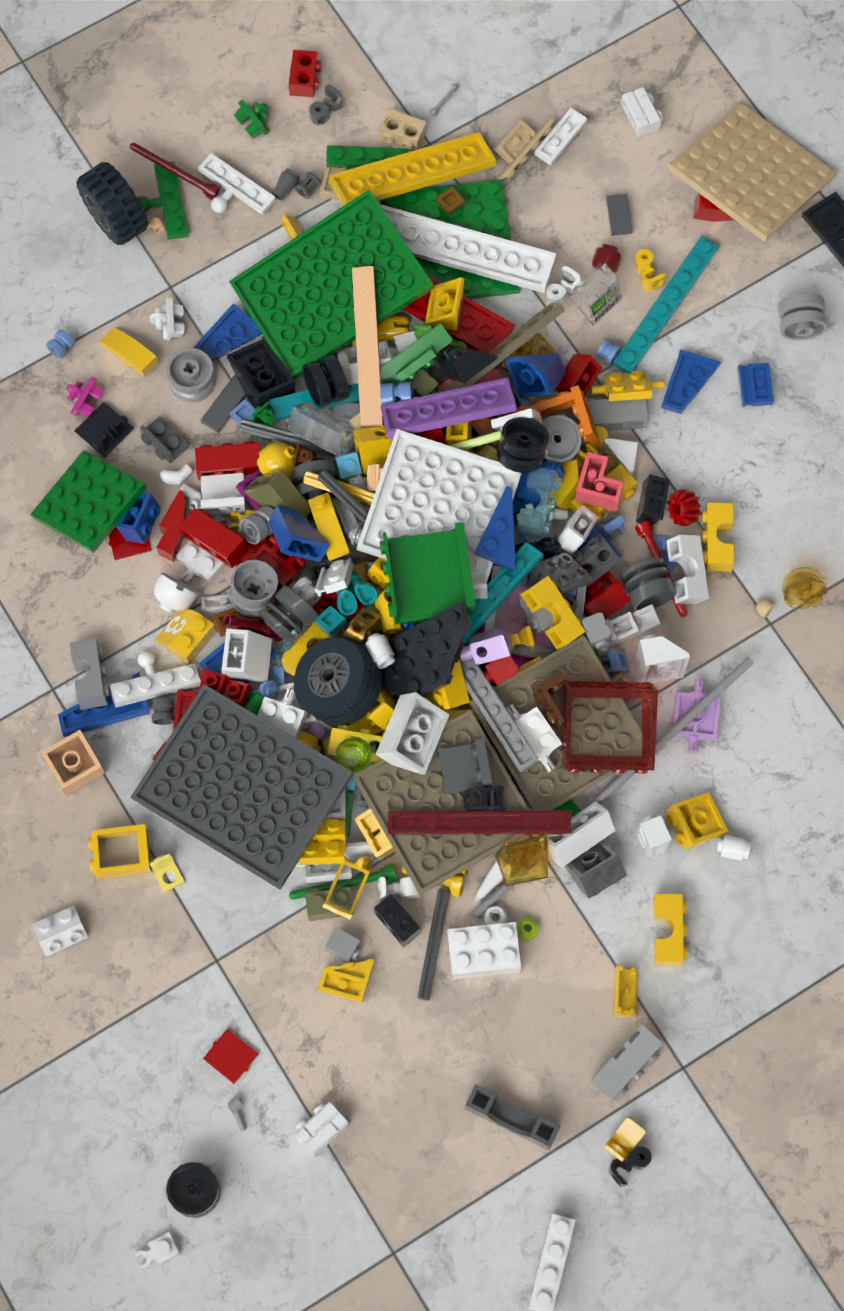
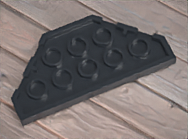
(427, 653)

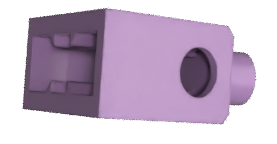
(495, 641)

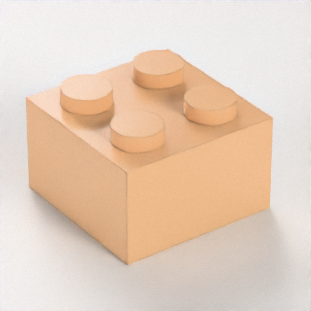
(73, 762)

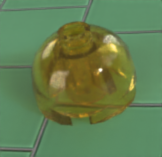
(803, 587)

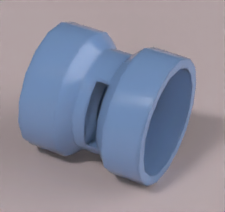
(60, 343)

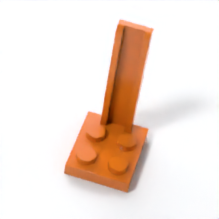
(564, 401)

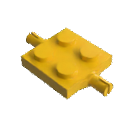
(627, 386)

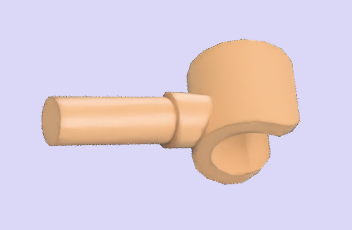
(157, 225)

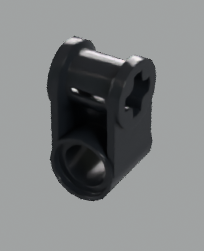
(485, 799)

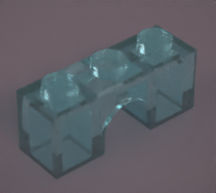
(536, 521)

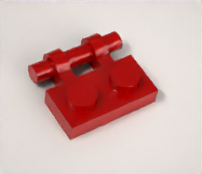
(283, 569)

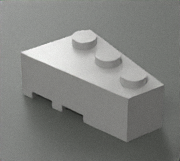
(628, 1063)

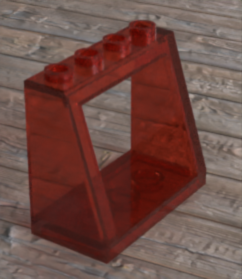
(607, 689)

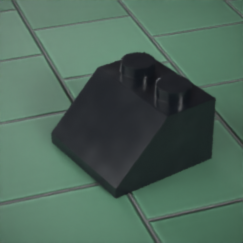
(463, 362)

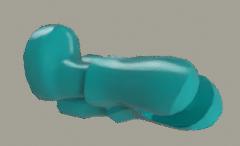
(364, 591)

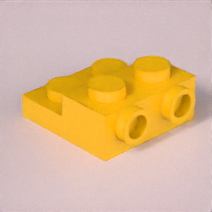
(696, 821)
(327, 845)

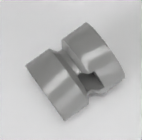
(256, 525)

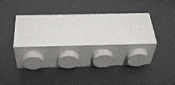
(551, 1263)

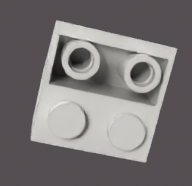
(246, 655)

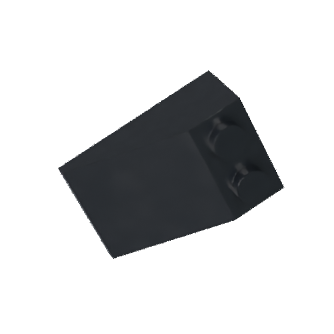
(261, 373)

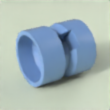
(391, 393)

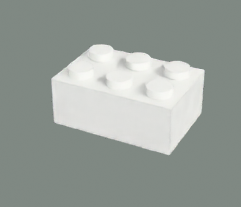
(483, 950)

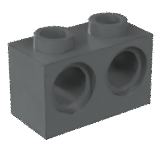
(596, 564)

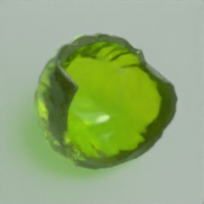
(353, 754)

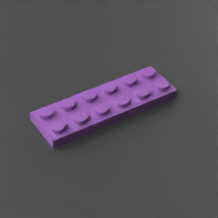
(449, 407)

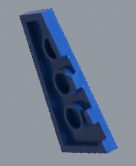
(92, 718)

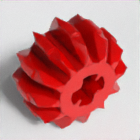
(684, 507)

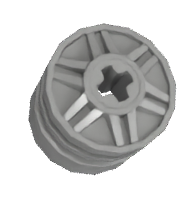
(251, 578)

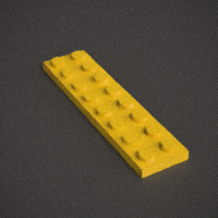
(414, 169)

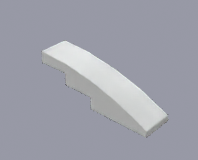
(633, 624)

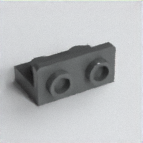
(164, 439)

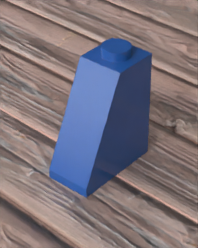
(296, 535)

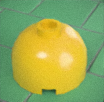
(276, 457)

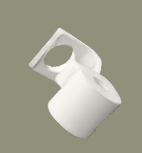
(557, 292)
(404, 888)

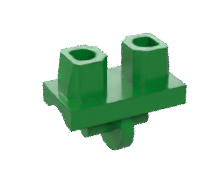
(245, 113)

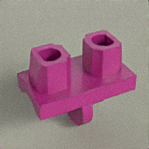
(91, 389)

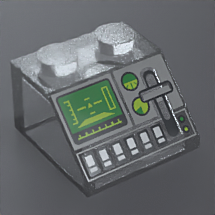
(597, 293)

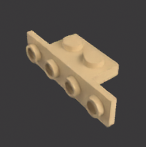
(518, 142)

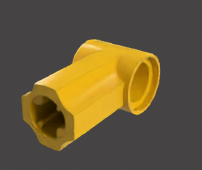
(388, 623)

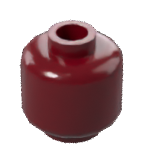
(609, 255)

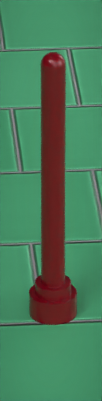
(210, 190)

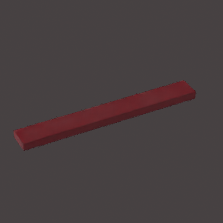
(478, 822)

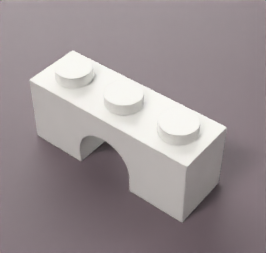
(688, 553)

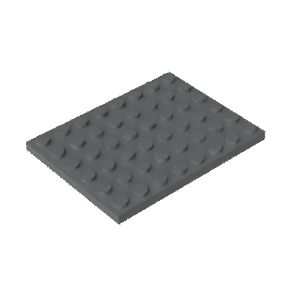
(242, 786)

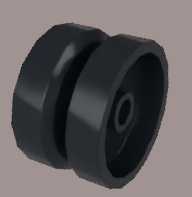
(325, 381)
(522, 445)
(207, 1193)

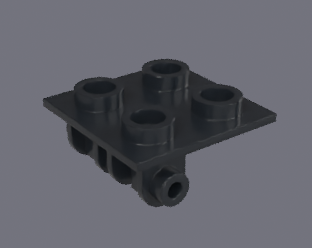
(104, 429)

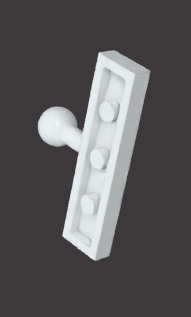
(236, 185)
(153, 683)

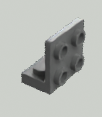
(465, 767)

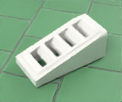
(492, 880)

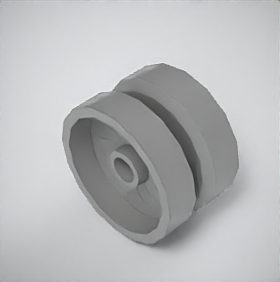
(802, 316)
(191, 375)
(567, 438)

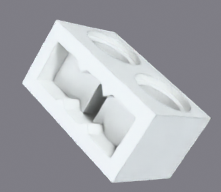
(653, 836)

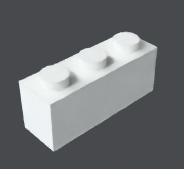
(586, 831)

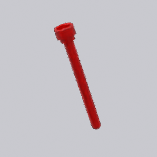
(645, 530)

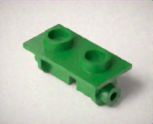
(264, 416)

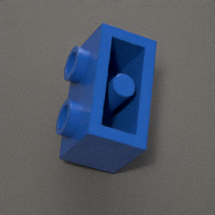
(139, 519)

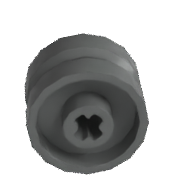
(317, 467)

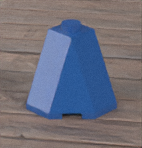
(536, 373)

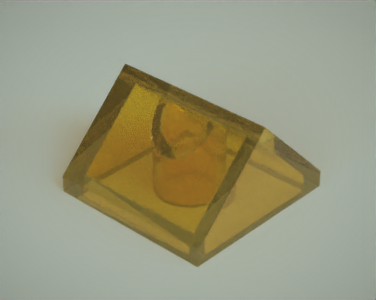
(523, 860)

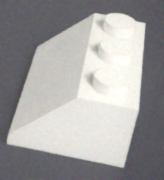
(660, 660)
(412, 733)

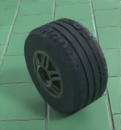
(337, 681)

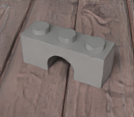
(91, 690)

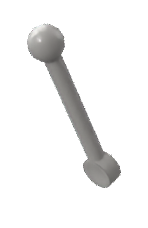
(433, 112)

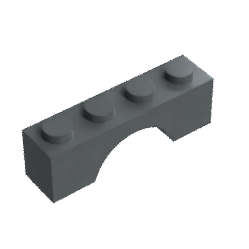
(522, 1123)

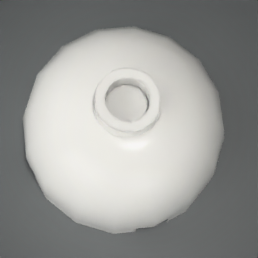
(173, 594)

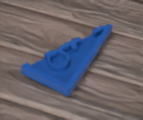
(498, 539)

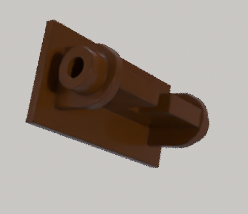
(303, 455)

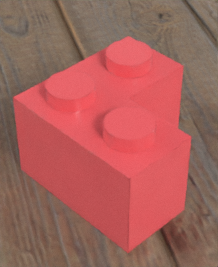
(594, 487)

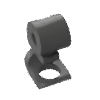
(320, 110)

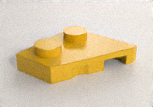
(347, 980)

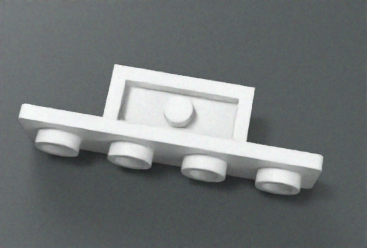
(327, 872)

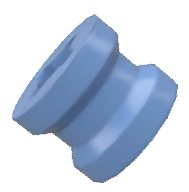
(608, 351)

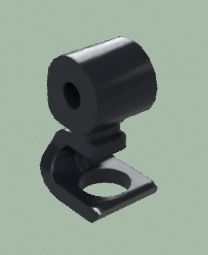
(637, 1158)

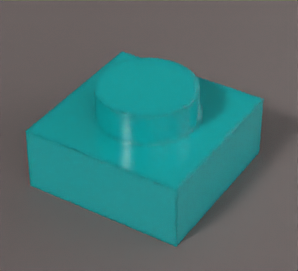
(330, 621)

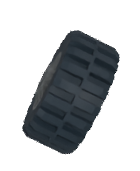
(112, 203)

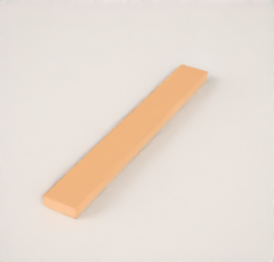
(367, 346)

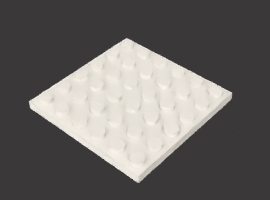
(431, 489)

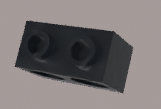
(397, 920)

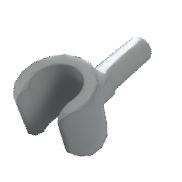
(234, 1106)

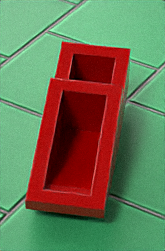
(172, 537)

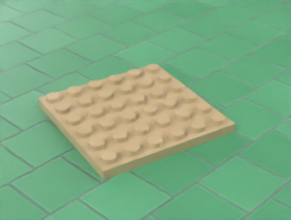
(752, 171)

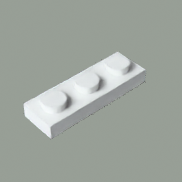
(560, 136)

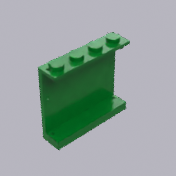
(427, 574)

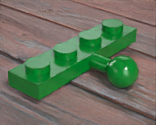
(358, 156)
(170, 202)

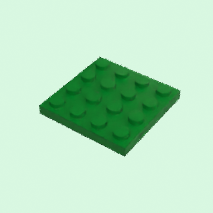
(88, 501)

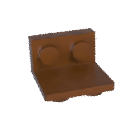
(543, 698)

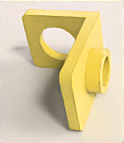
(162, 865)

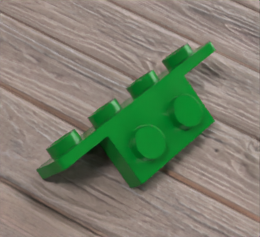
(415, 356)

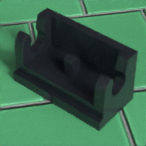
(653, 499)

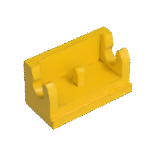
(625, 992)

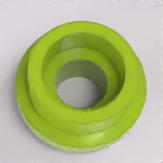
(527, 935)

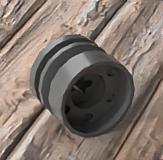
(648, 583)
(288, 614)

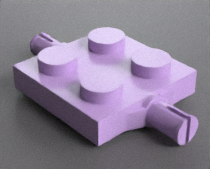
(705, 724)

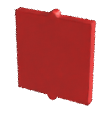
(123, 548)
(230, 1056)

